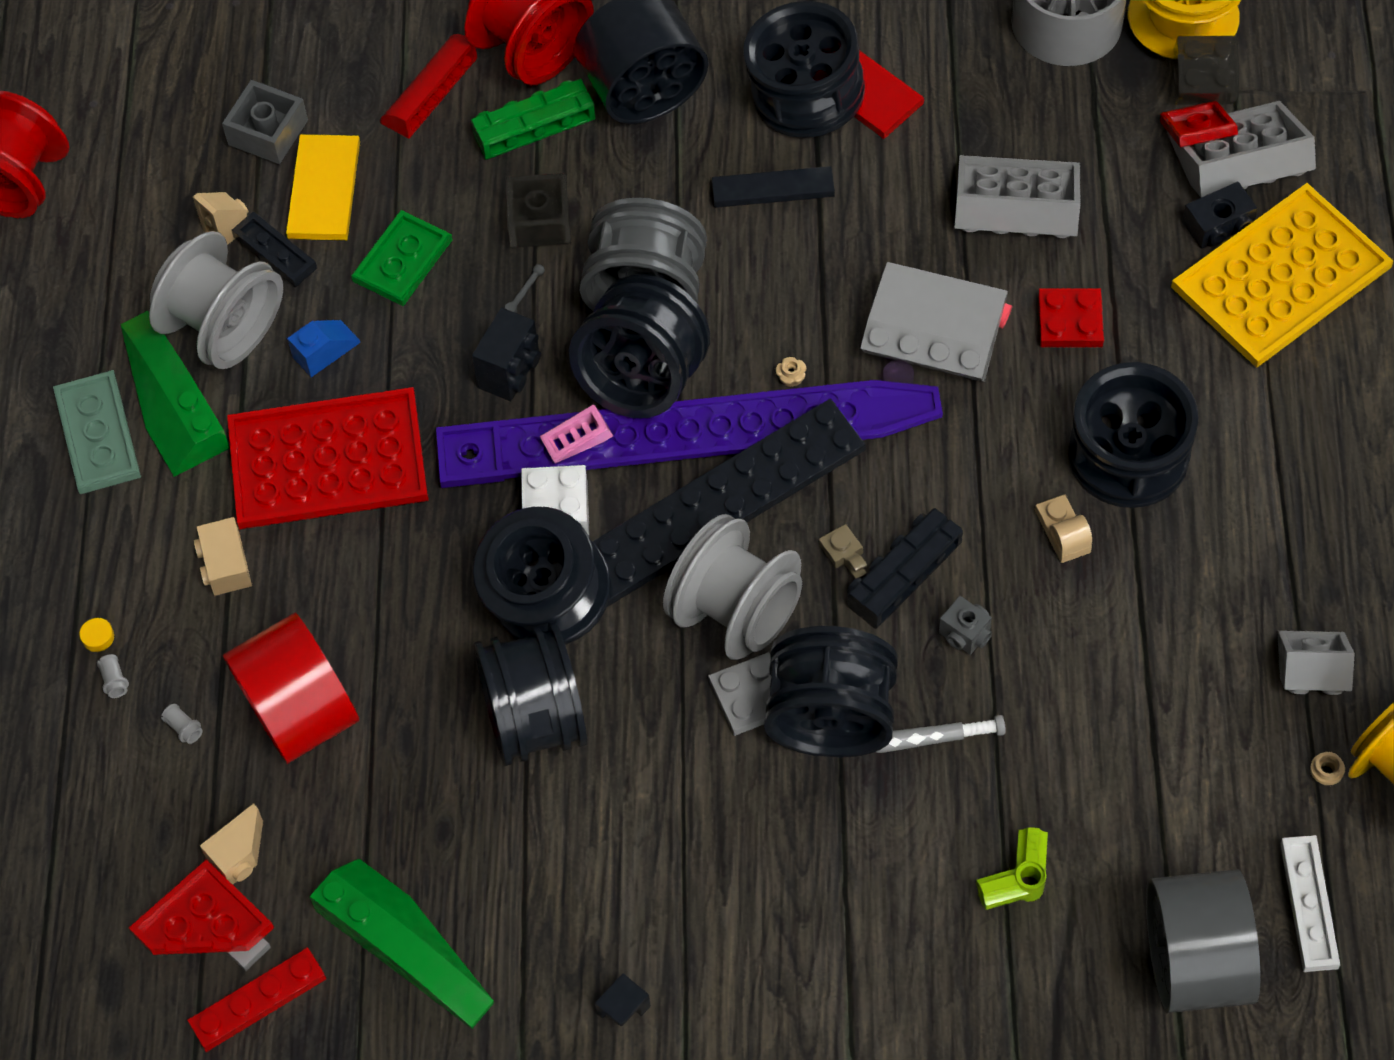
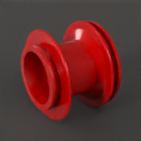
(536, 32)
(26, 137)

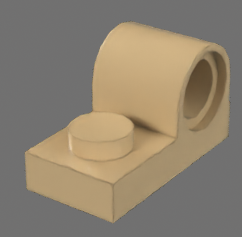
(1066, 531)

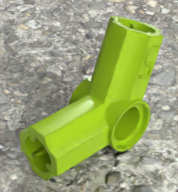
(1008, 885)

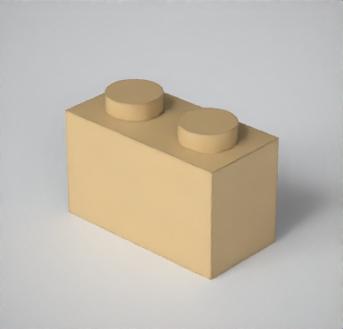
(223, 556)

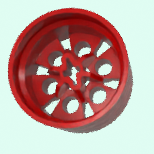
(291, 687)

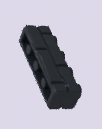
(904, 567)

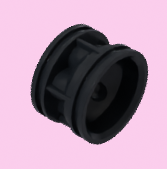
(800, 42)
(1132, 472)
(831, 691)

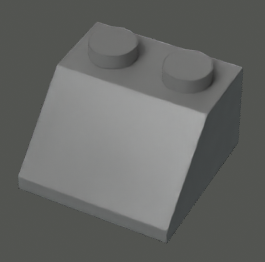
(1315, 661)

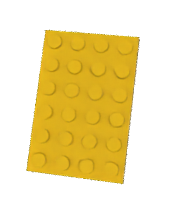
(1281, 274)

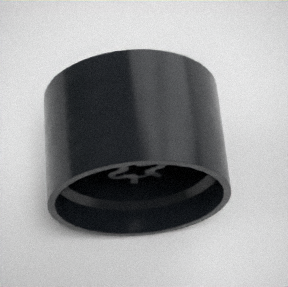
(640, 58)

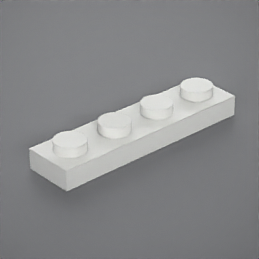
(1310, 903)

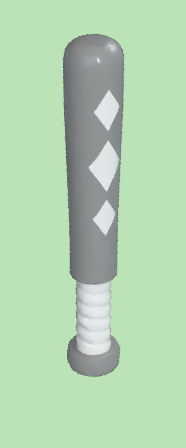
(942, 733)

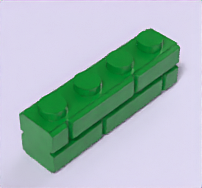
(533, 118)

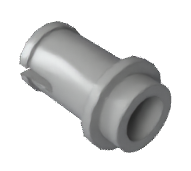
(114, 683)
(188, 729)

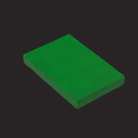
(402, 258)

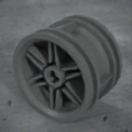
(642, 239)

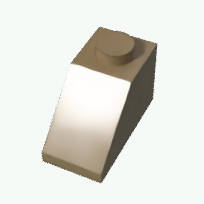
(219, 213)
(236, 845)

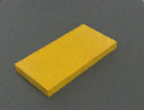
(323, 187)

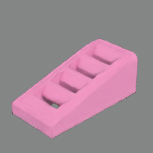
(580, 444)

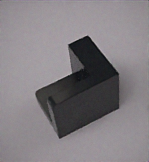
(623, 1001)

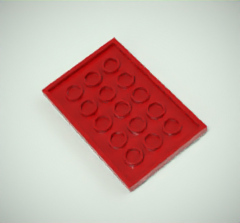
(326, 458)

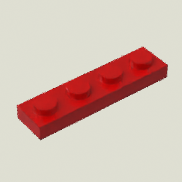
(257, 999)

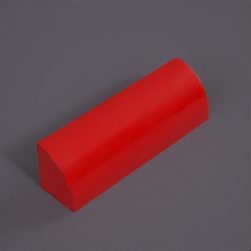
(430, 86)

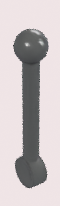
(538, 270)

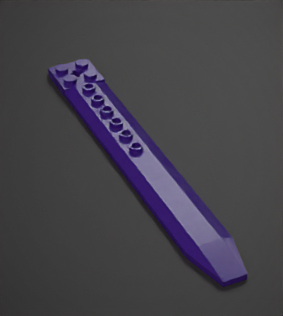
(682, 432)

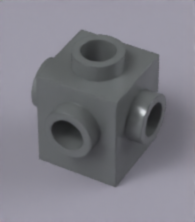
(966, 625)

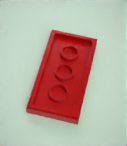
(886, 98)

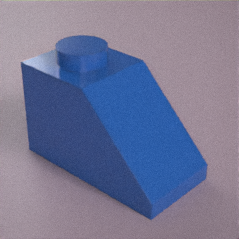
(321, 344)

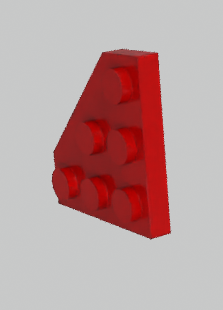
(202, 917)

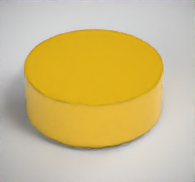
(96, 634)

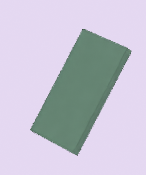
(96, 432)

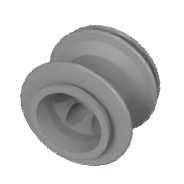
(222, 304)
(733, 586)

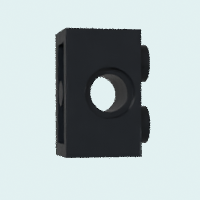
(1204, 215)

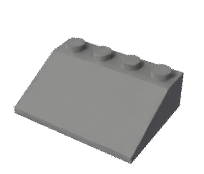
(1267, 148)
(1018, 196)
(934, 321)

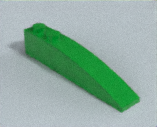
(170, 399)
(400, 936)

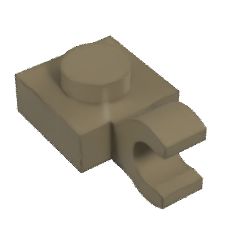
(844, 549)

